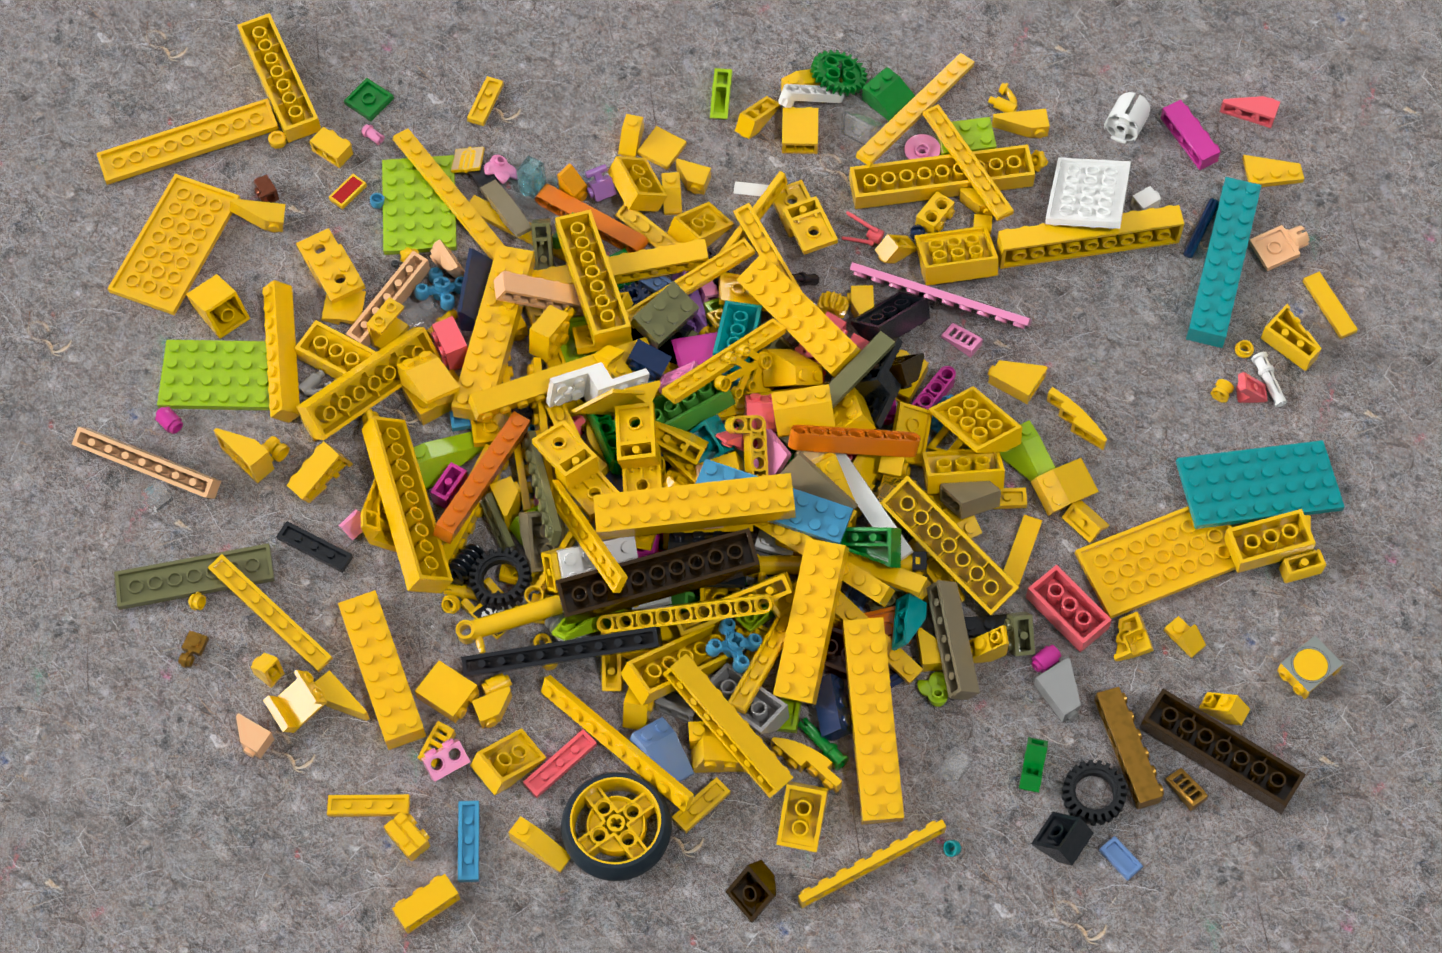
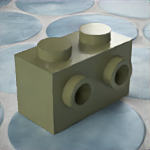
(1020, 633)

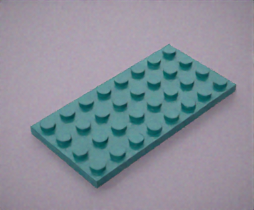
(1259, 483)

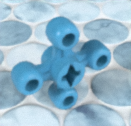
(440, 289)
(733, 645)

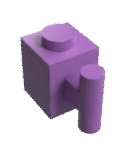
(601, 186)

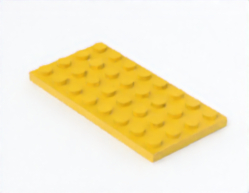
(173, 244)
(1154, 561)

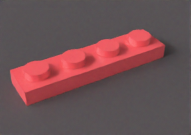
(560, 763)

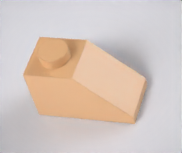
(253, 737)

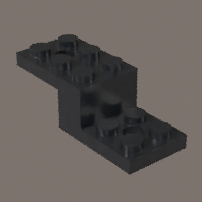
(880, 386)

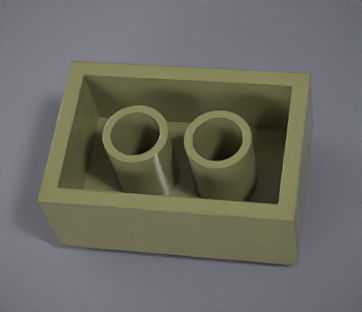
(665, 315)

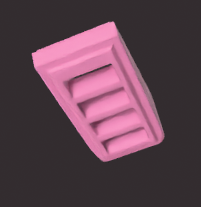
(963, 347)

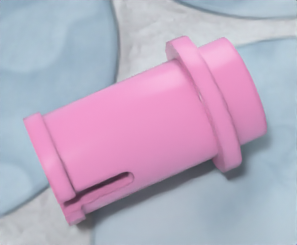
(372, 134)

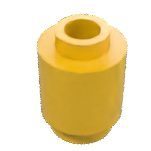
(496, 683)

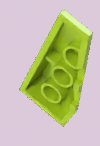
(578, 629)

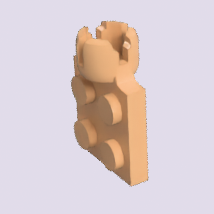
(1279, 245)

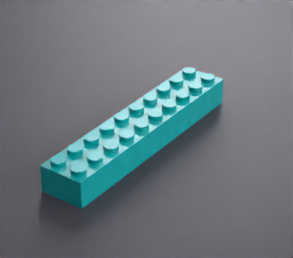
(1223, 262)

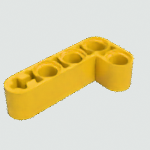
(749, 435)

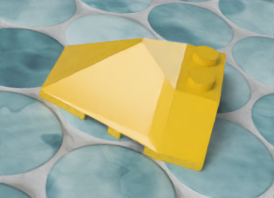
(374, 521)

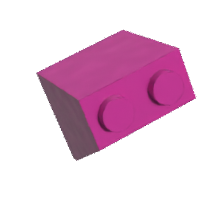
(694, 348)

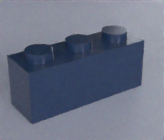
(833, 708)

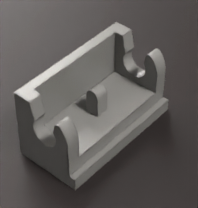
(675, 706)

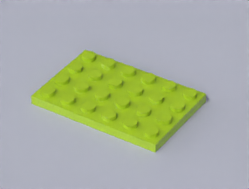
(413, 210)
(214, 375)

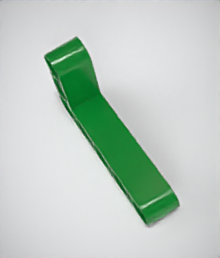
(605, 434)

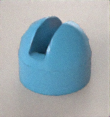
(377, 200)

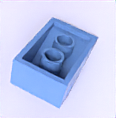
(664, 748)

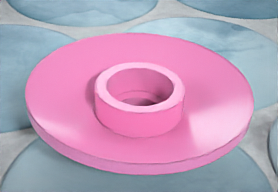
(921, 143)

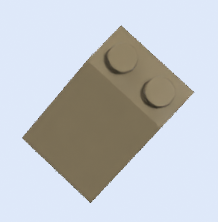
(534, 538)

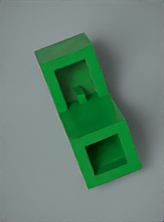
(1033, 764)

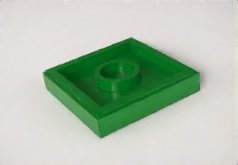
(368, 99)

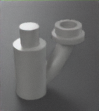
(307, 386)

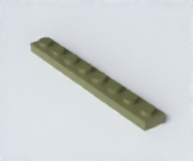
(542, 490)

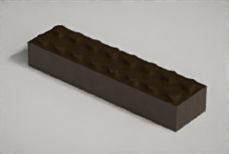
(1222, 751)

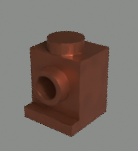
(265, 189)

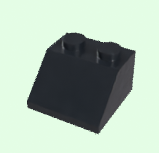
(1063, 837)

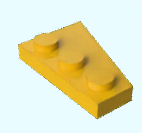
(1271, 171)

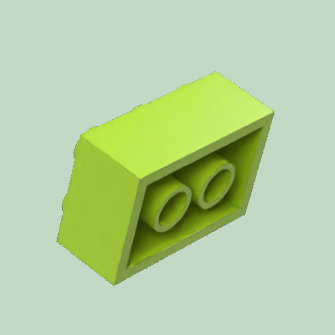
(975, 132)

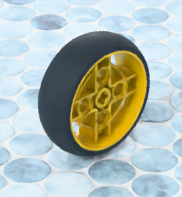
(586, 847)

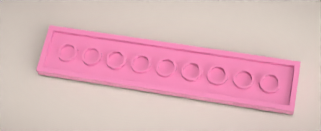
(947, 298)

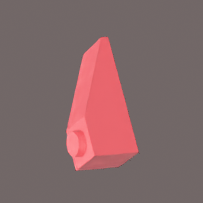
(1252, 109)

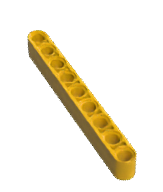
(676, 617)

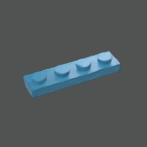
(468, 841)

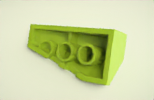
(436, 455)
(1030, 456)

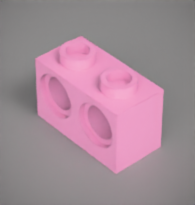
(447, 765)

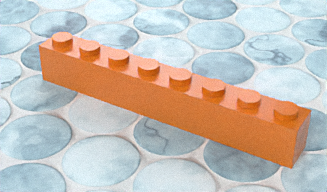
(480, 478)

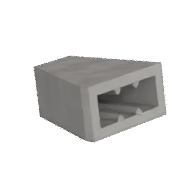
(1060, 690)

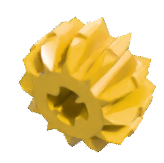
(833, 303)

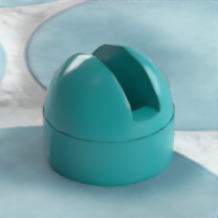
(948, 845)

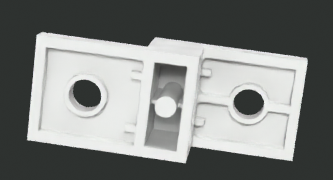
(589, 383)

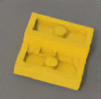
(345, 310)

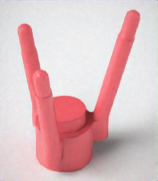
(874, 234)

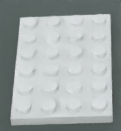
(1088, 193)

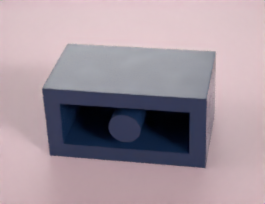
(648, 357)

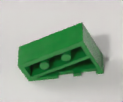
(875, 543)

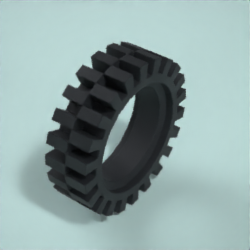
(487, 562)
(1099, 770)

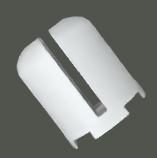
(1125, 116)

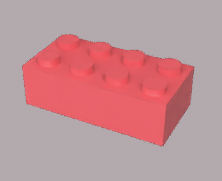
(1068, 608)

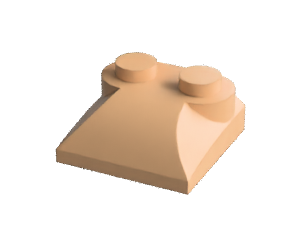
(446, 259)

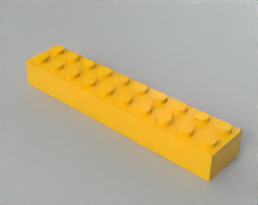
(921, 177)
(1063, 242)
(492, 333)
(406, 505)
(694, 506)
(872, 721)

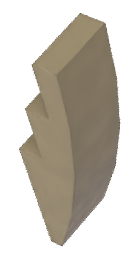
(506, 208)

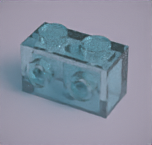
(531, 176)

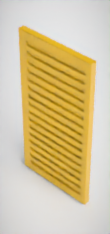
(606, 402)

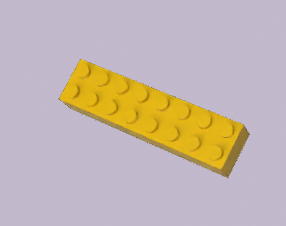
(279, 77)
(593, 278)
(798, 315)
(362, 385)
(950, 545)
(811, 621)
(382, 670)

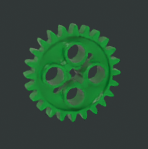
(827, 72)

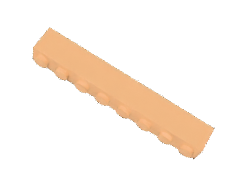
(146, 462)

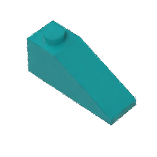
(909, 616)

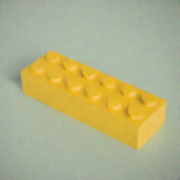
(645, 672)

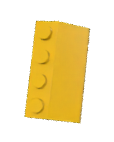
(330, 350)
(961, 466)

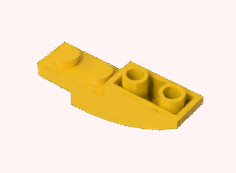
(801, 756)

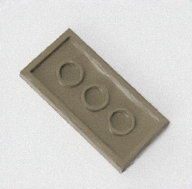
(812, 480)

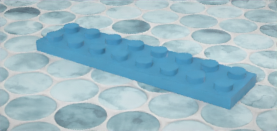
(814, 514)

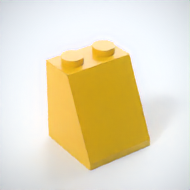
(218, 306)
(791, 370)

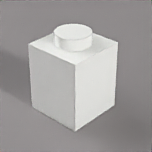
(1145, 199)

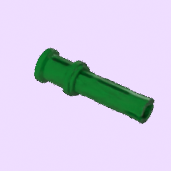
(828, 749)

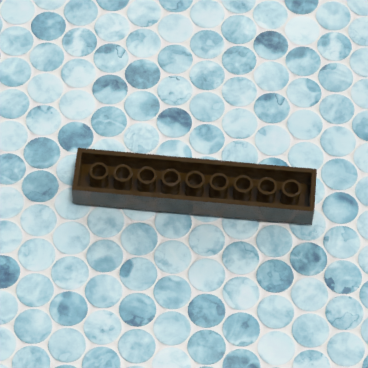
(660, 576)

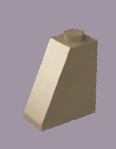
(969, 497)

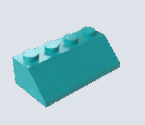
(736, 322)

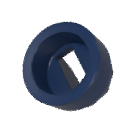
(916, 230)

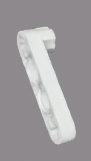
(810, 93)

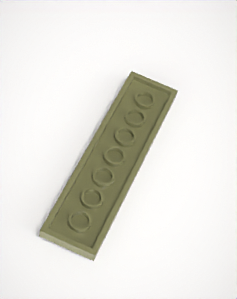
(189, 575)

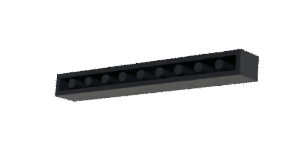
(562, 651)

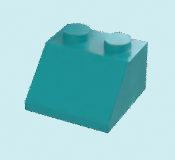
(707, 430)

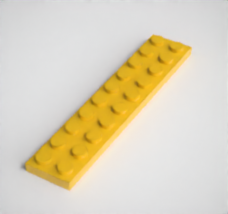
(187, 141)

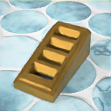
(1196, 789)

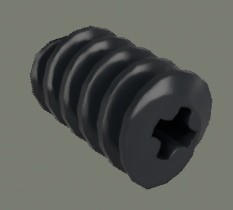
(461, 565)

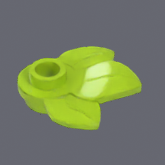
(934, 689)

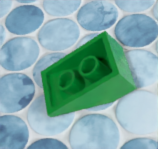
(887, 93)

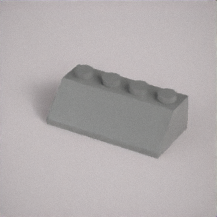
(766, 711)

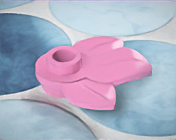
(500, 168)

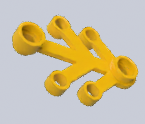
(762, 361)

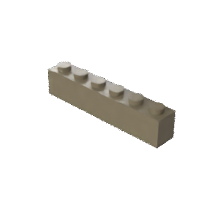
(952, 640)

